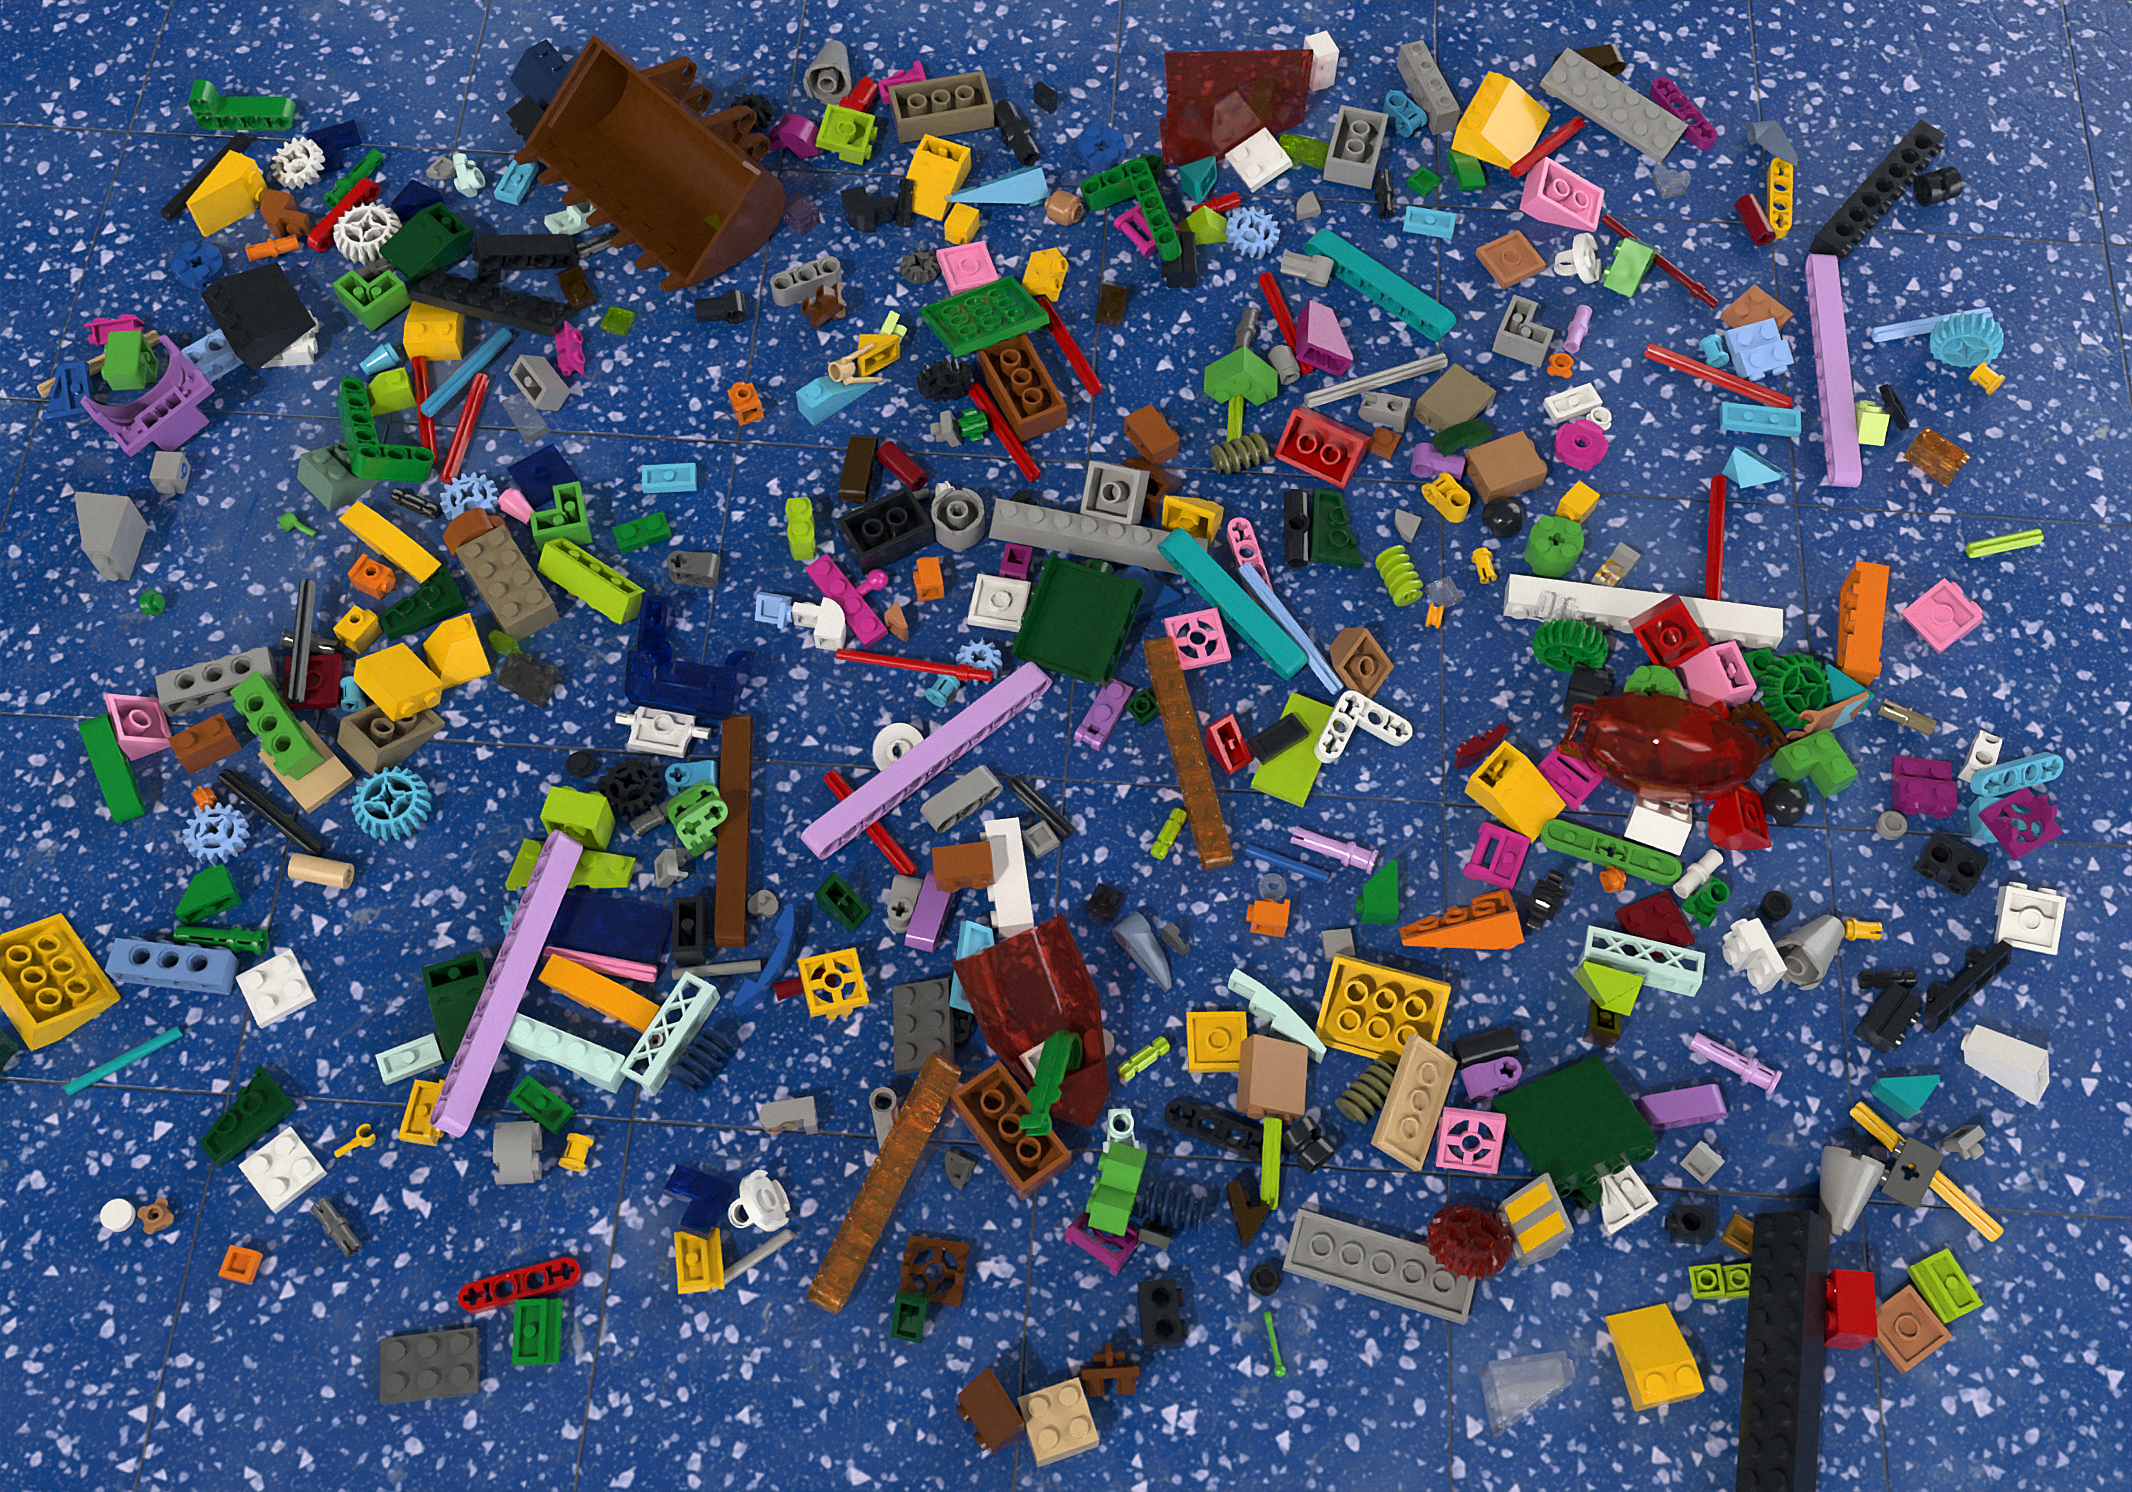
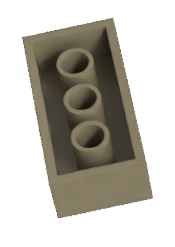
(941, 106)
(507, 584)

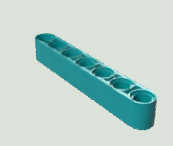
(1382, 285)
(1233, 603)

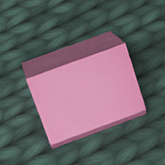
(138, 724)

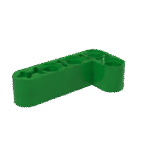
(239, 112)
(112, 769)

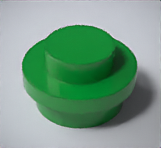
(152, 602)

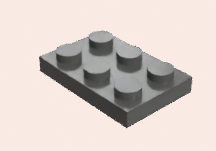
(922, 1024)
(429, 1366)

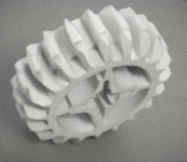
(365, 231)

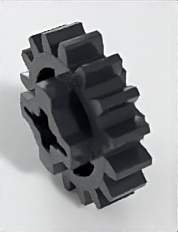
(945, 380)
(631, 788)
(1545, 899)

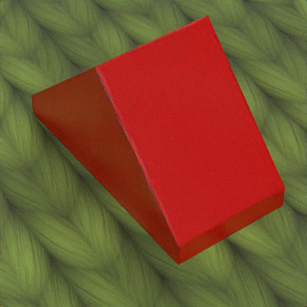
(1227, 744)

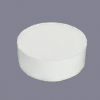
(117, 1215)

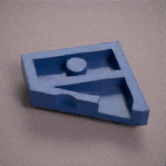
(70, 386)
(1157, 594)

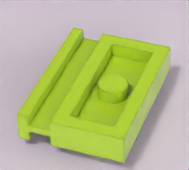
(1944, 1286)

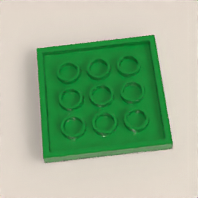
(984, 316)

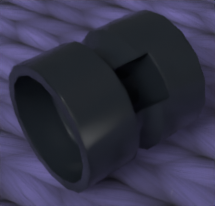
(1937, 186)
(1309, 1145)

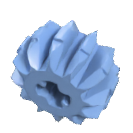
(981, 657)

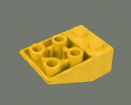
(937, 171)
(1514, 791)

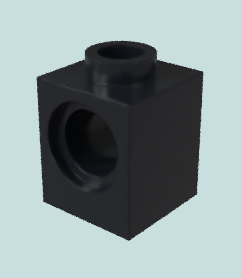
(1700, 1216)

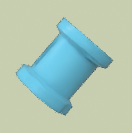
(1714, 351)
(941, 690)
(353, 695)

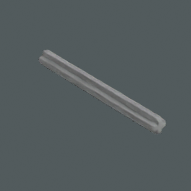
(1375, 380)

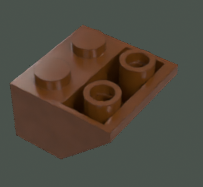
(1159, 485)

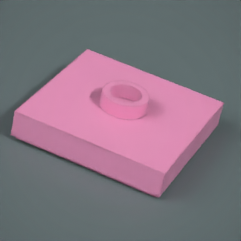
(966, 267)

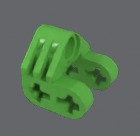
(696, 822)

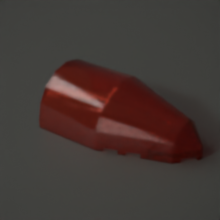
(1030, 991)

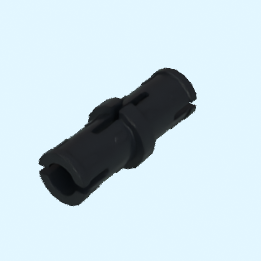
(1384, 194)

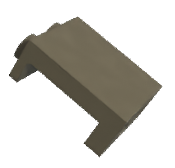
(1453, 399)

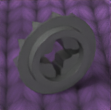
(915, 273)

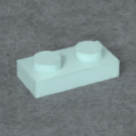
(409, 1059)

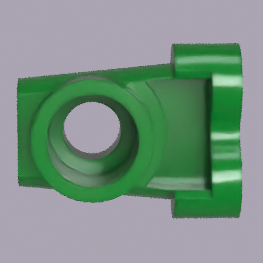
(1706, 900)

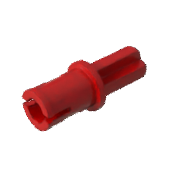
(1221, 203)

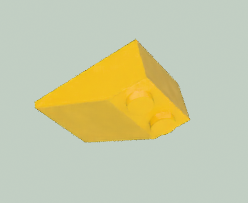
(227, 194)
(433, 333)
(1654, 1357)

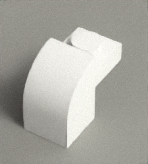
(826, 619)

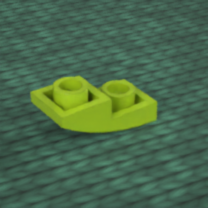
(1720, 1281)

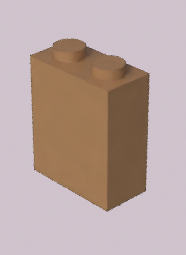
(1505, 467)
(1272, 1079)

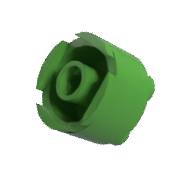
(1554, 546)
(1652, 680)

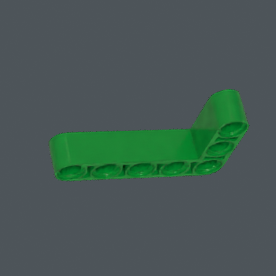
(1129, 180)
(366, 455)

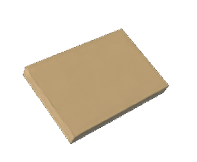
(320, 782)

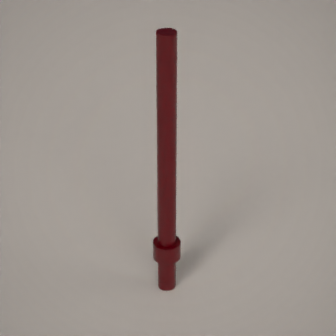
(1695, 289)

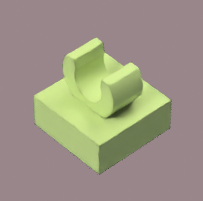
(891, 328)

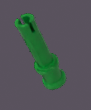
(360, 171)
(234, 939)

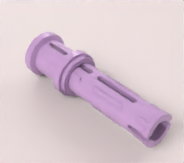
(1347, 853)
(1747, 1068)

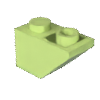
(1871, 423)

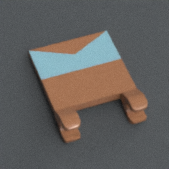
(1830, 717)

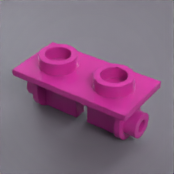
(102, 326)
(569, 341)

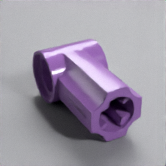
(1429, 461)

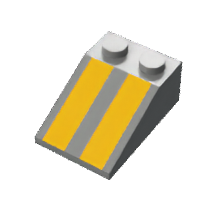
(1535, 1221)

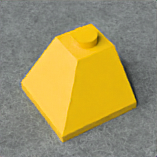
(1193, 515)
(456, 652)

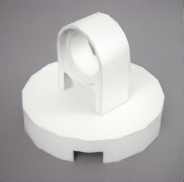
(1581, 259)
(762, 1201)

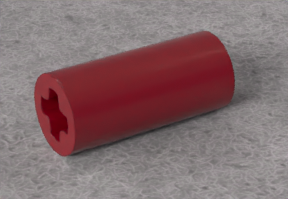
(1754, 220)
(902, 466)

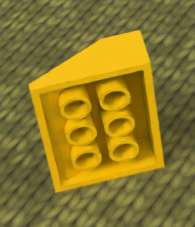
(1500, 122)
(50, 981)
(1376, 1007)

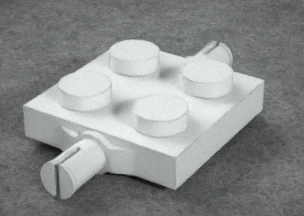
(661, 731)

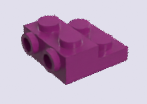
(1923, 787)

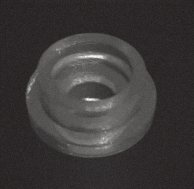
(1267, 893)

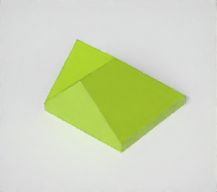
(1609, 987)

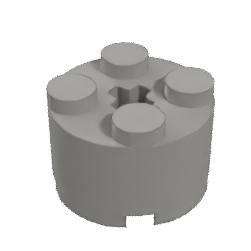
(958, 518)
(516, 1152)

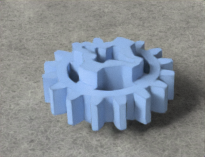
(1252, 232)
(469, 495)
(216, 833)

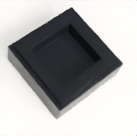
(1045, 97)

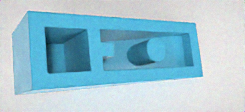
(825, 397)

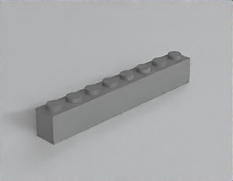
(1081, 535)

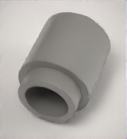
(1284, 362)

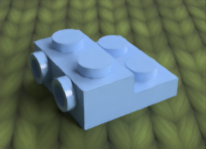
(1758, 350)

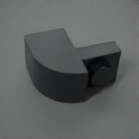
(862, 213)

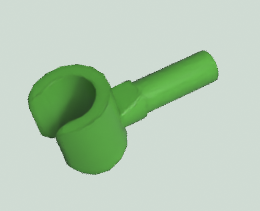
(288, 521)

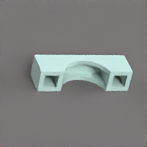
(548, 1043)

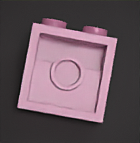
(1943, 615)

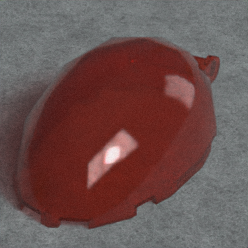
(1662, 747)

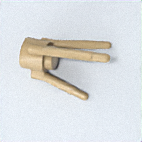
(845, 368)

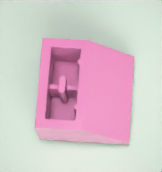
(1717, 676)

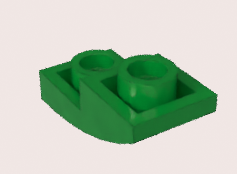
(1467, 171)

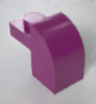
(795, 133)

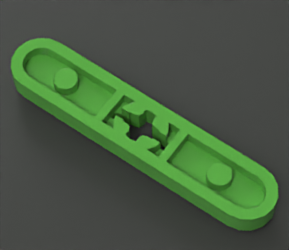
(1637, 859)

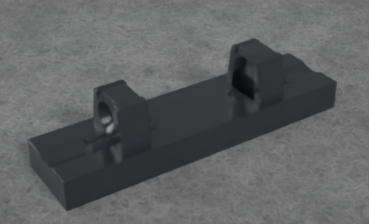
(1981, 971)

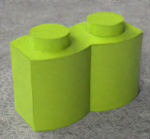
(801, 528)

